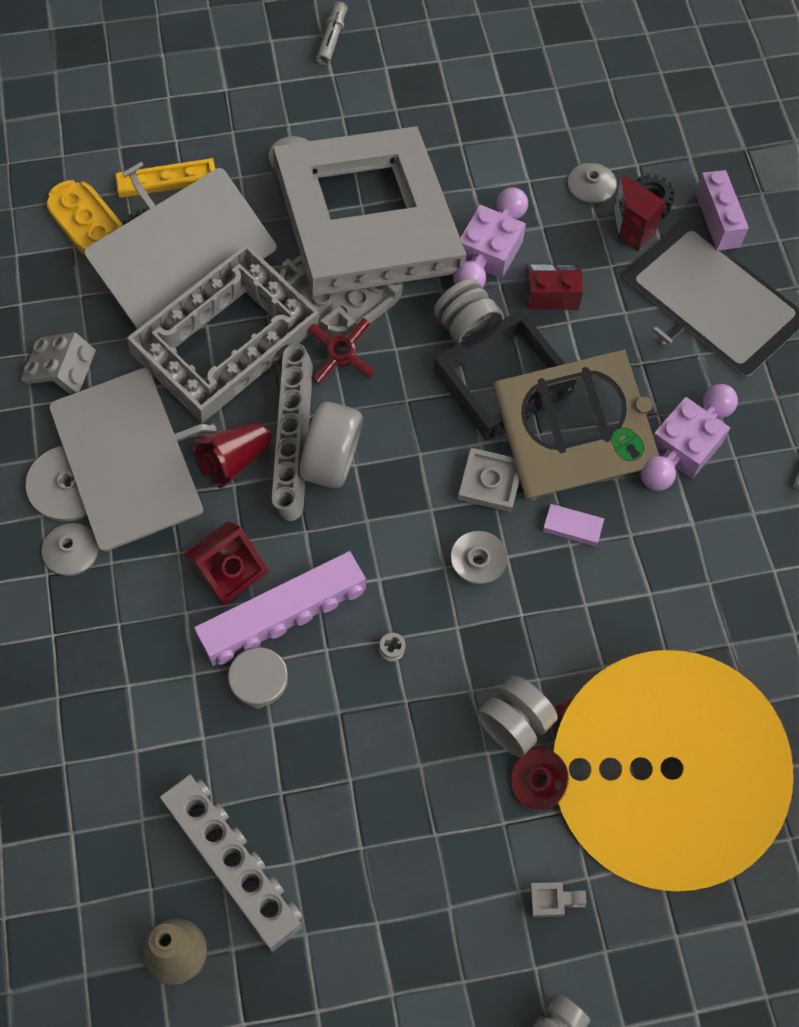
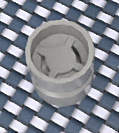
(563, 1014)

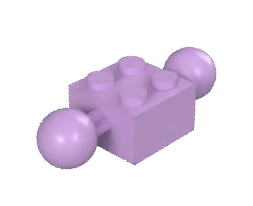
(493, 237)
(689, 437)

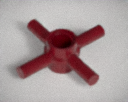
(337, 342)

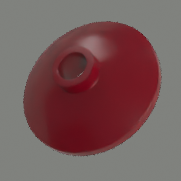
(528, 774)

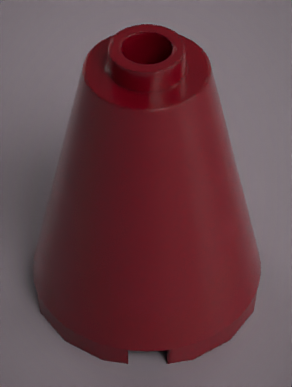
(230, 451)

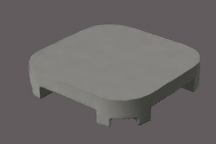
(344, 309)

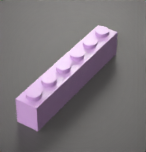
(281, 608)

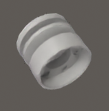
(467, 310)

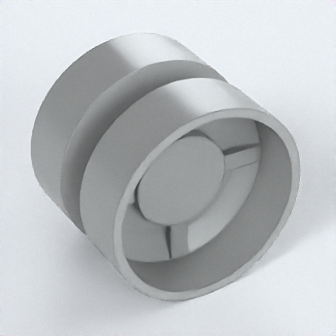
(517, 716)

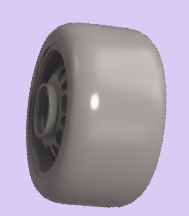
(330, 444)

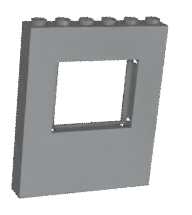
(374, 246)

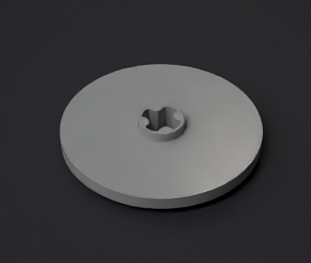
(47, 487)

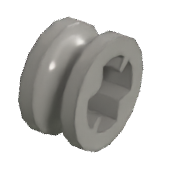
(387, 639)

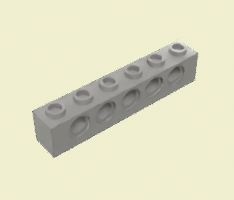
(274, 930)

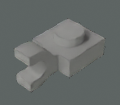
(550, 900)

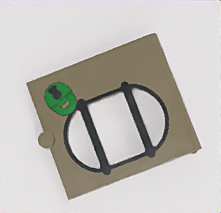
(561, 467)

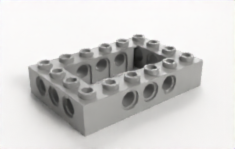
(241, 273)

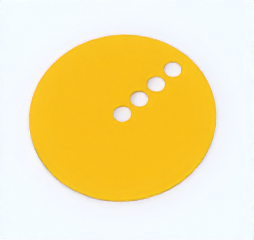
(732, 779)

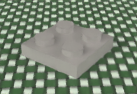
(489, 480)

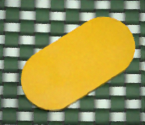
(81, 213)

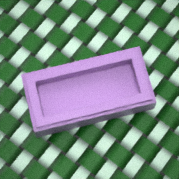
(573, 525)

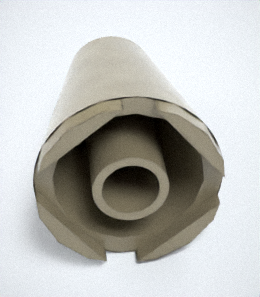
(174, 951)

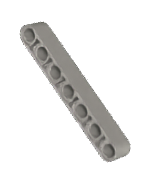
(290, 442)

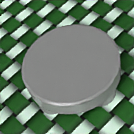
(258, 677)

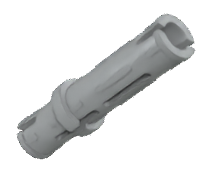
(326, 51)

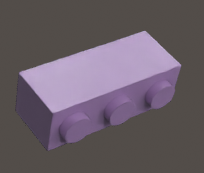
(721, 210)

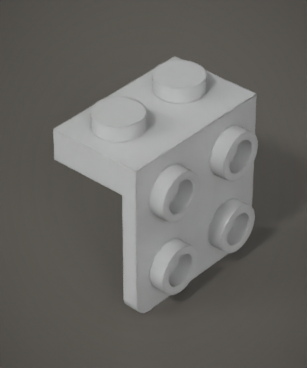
(61, 360)

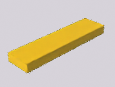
(165, 177)

